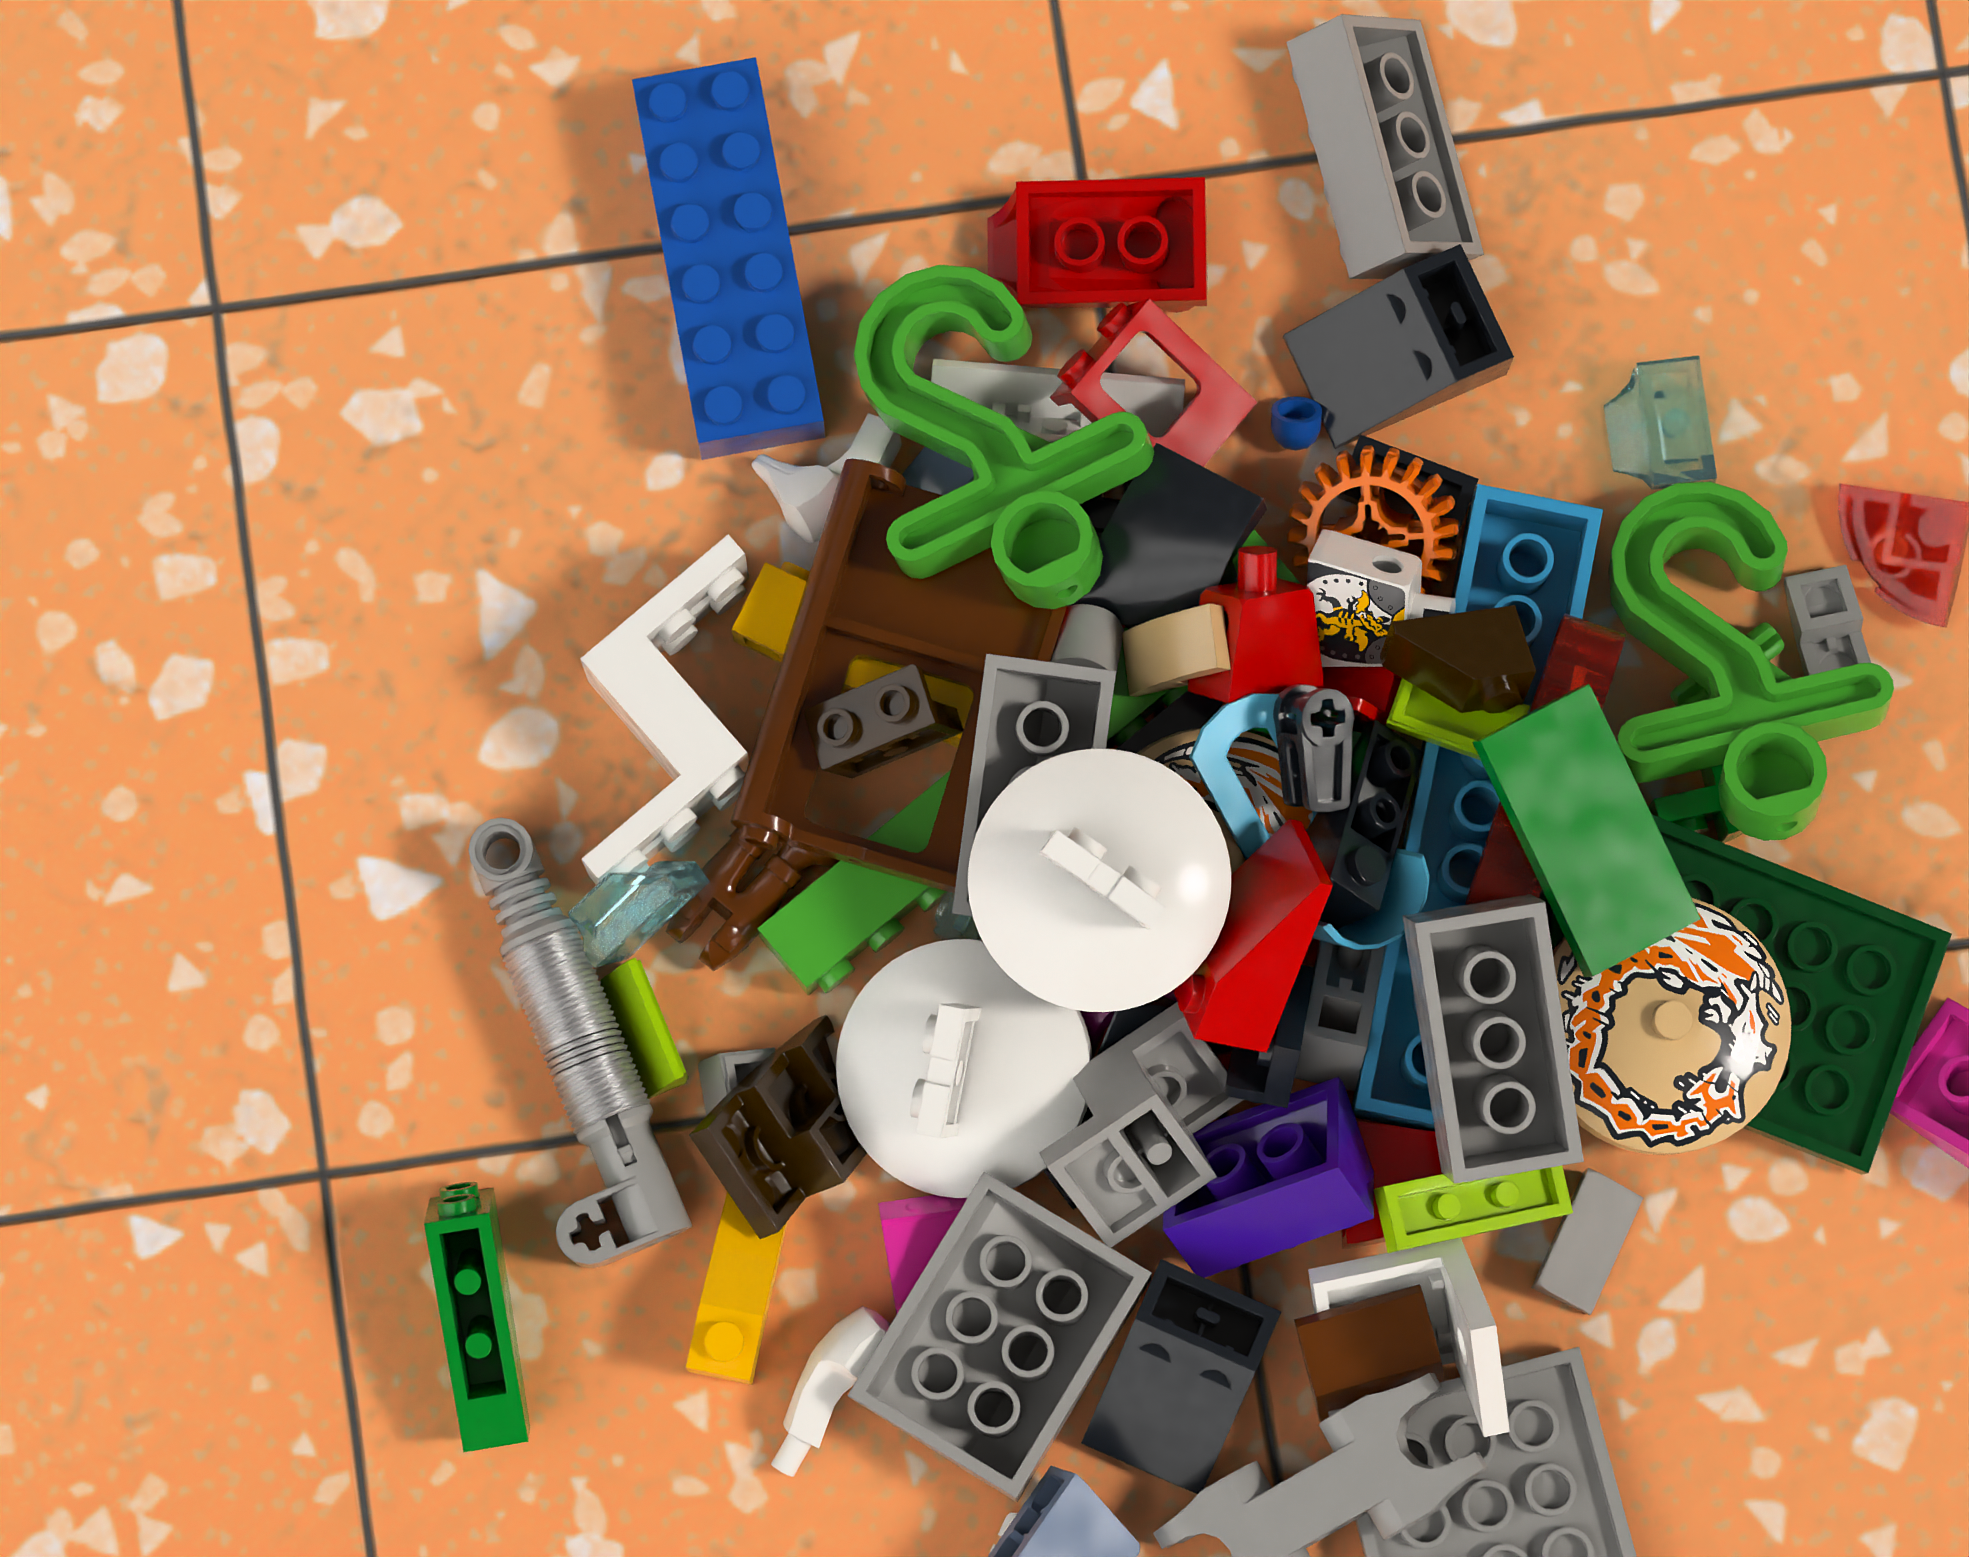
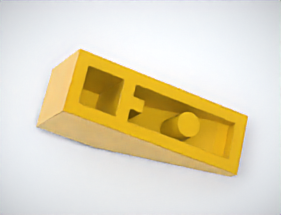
(734, 1299)

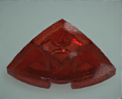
(1907, 546)

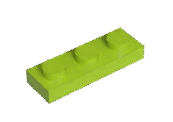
(1440, 1211)

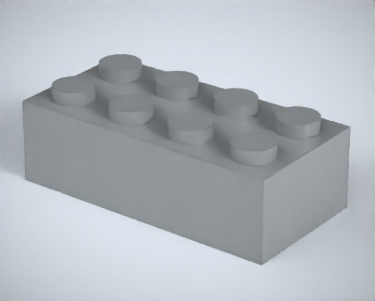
(1493, 1038)

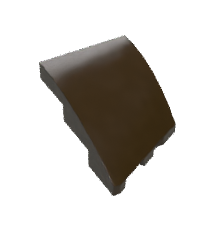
(781, 1132)

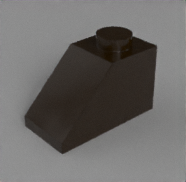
(1464, 658)

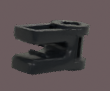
(1316, 750)

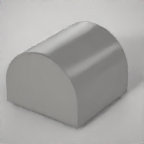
(1089, 638)

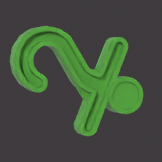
(1022, 485)
(1756, 715)

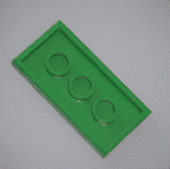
(1586, 830)

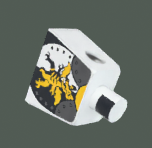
(1359, 595)

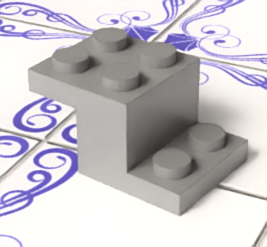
(1140, 1143)

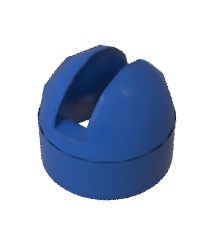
(1296, 422)

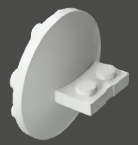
(1099, 880)
(958, 1070)

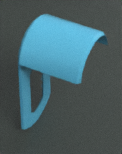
(1408, 876)

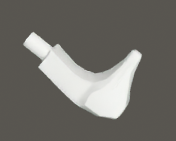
(808, 490)
(827, 1375)

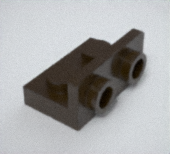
(879, 723)

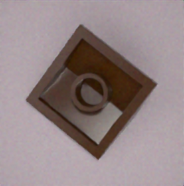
(1368, 1348)

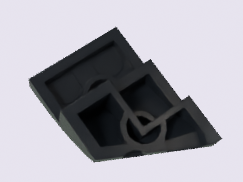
(1171, 539)

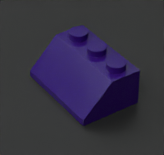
(1277, 1181)

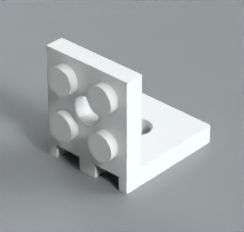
(1455, 1307)

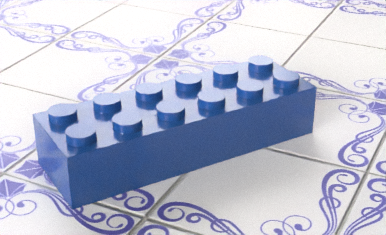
(729, 258)

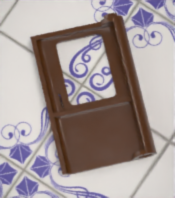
(868, 608)

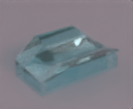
(1662, 425)
(632, 907)

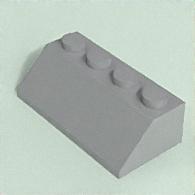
(1382, 143)
(1024, 718)

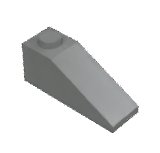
(1339, 1014)

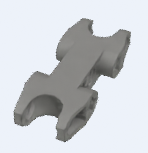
(1363, 1475)

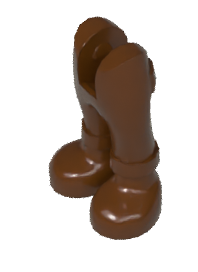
(744, 909)

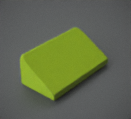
(644, 1028)

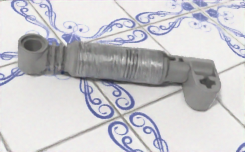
(583, 1055)

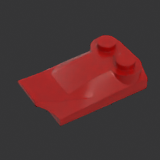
(1102, 243)

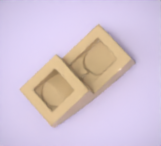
(1175, 649)

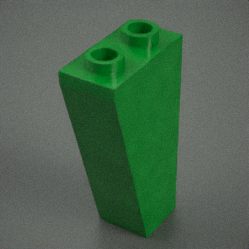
(477, 1316)

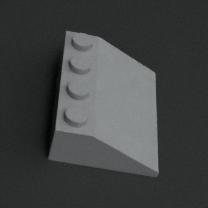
(1000, 1336)

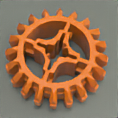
(1399, 526)

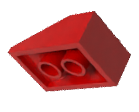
(1264, 939)

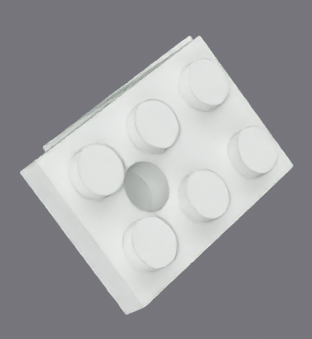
(667, 712)

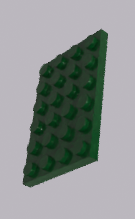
(1852, 988)

